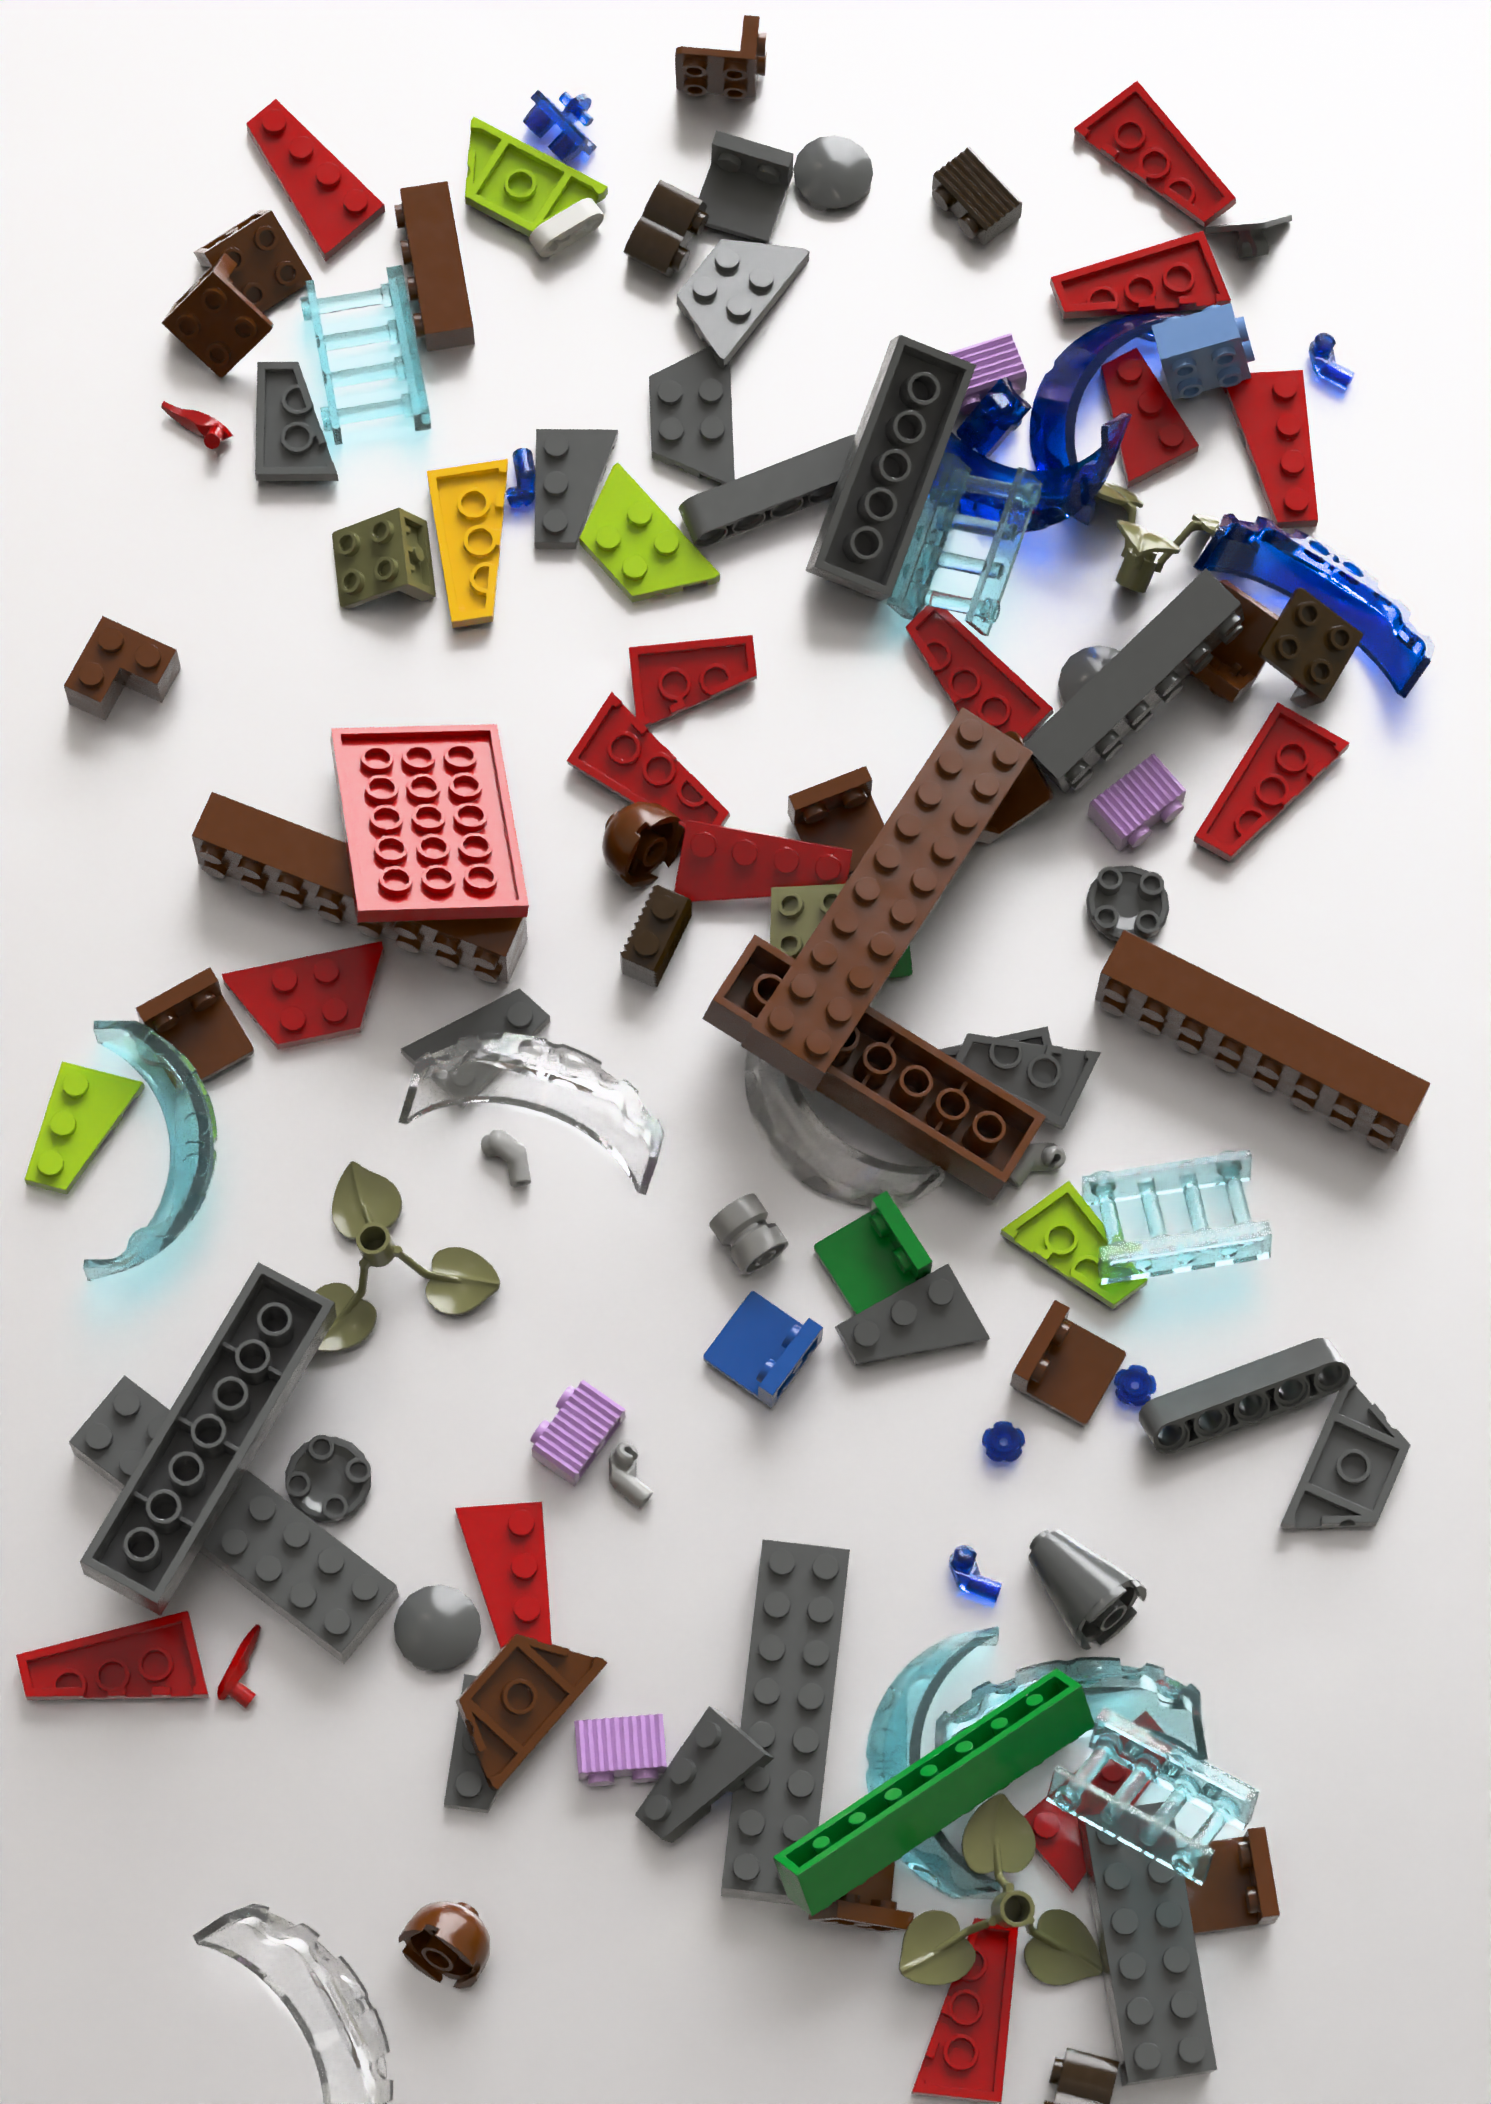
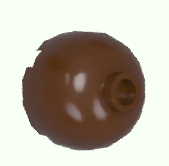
(640, 840)
(447, 1941)

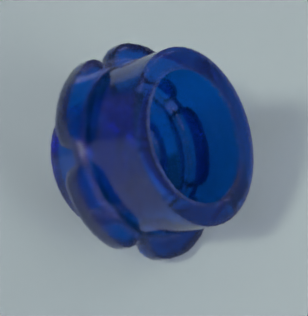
(1131, 1396)
(995, 1450)

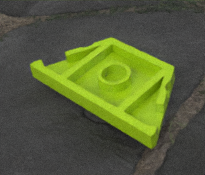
(519, 181)
(640, 543)

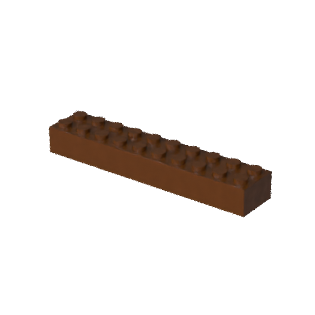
(886, 900)

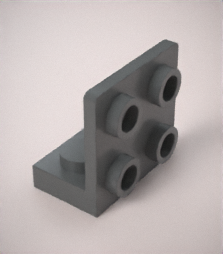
(745, 186)

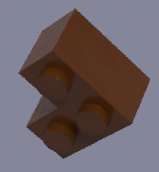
(118, 659)

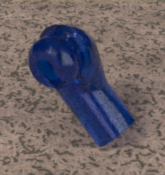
(1324, 361)
(525, 476)
(968, 1576)

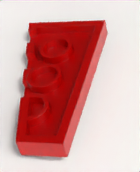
(1154, 151)
(321, 188)

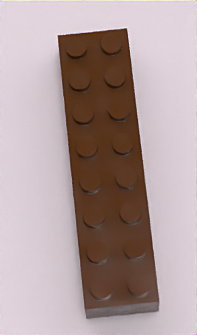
(315, 873)
(1260, 1041)
(897, 1082)

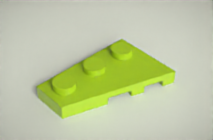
(76, 1122)
(1067, 1238)

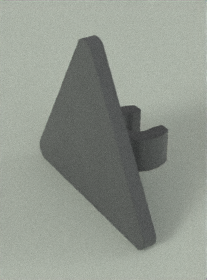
(1251, 239)

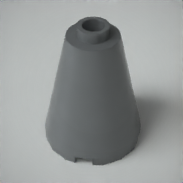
(1084, 1587)

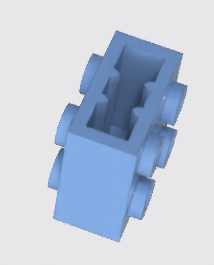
(1203, 350)

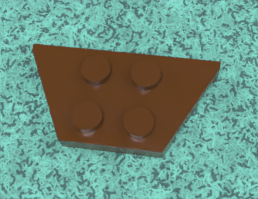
(521, 1700)

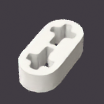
(566, 227)

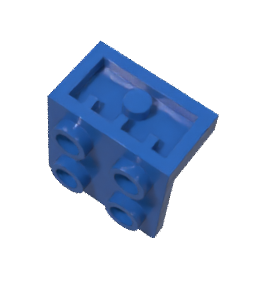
(763, 1348)

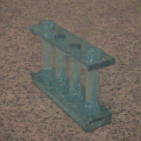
(403, 367)
(939, 518)
(1180, 1252)
(1167, 1766)

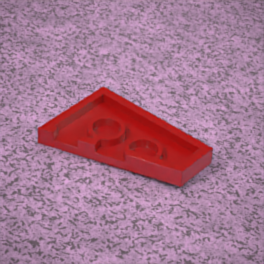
(1155, 430)
(687, 673)

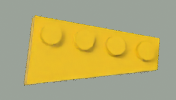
(469, 525)

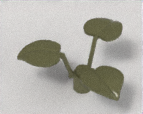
(1143, 546)
(363, 1212)
(1001, 1842)

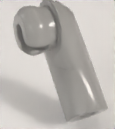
(512, 1152)
(1037, 1158)
(623, 1474)

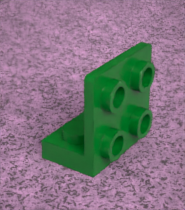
(874, 1255)

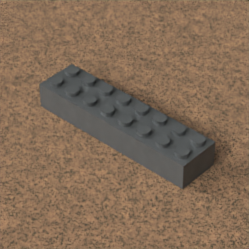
(208, 1439)
(257, 1536)
(786, 1711)

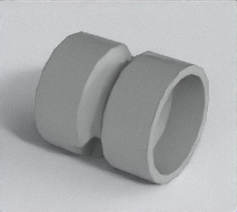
(746, 1230)

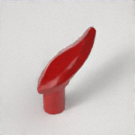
(199, 423)
(239, 1665)

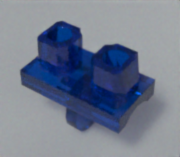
(547, 114)
(993, 418)

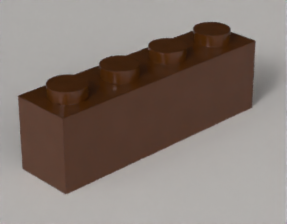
(436, 266)

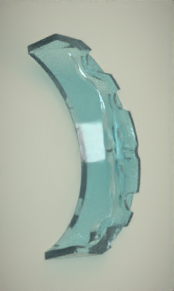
(191, 1139)
(1132, 1692)
(896, 1744)

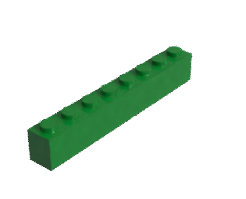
(934, 1792)

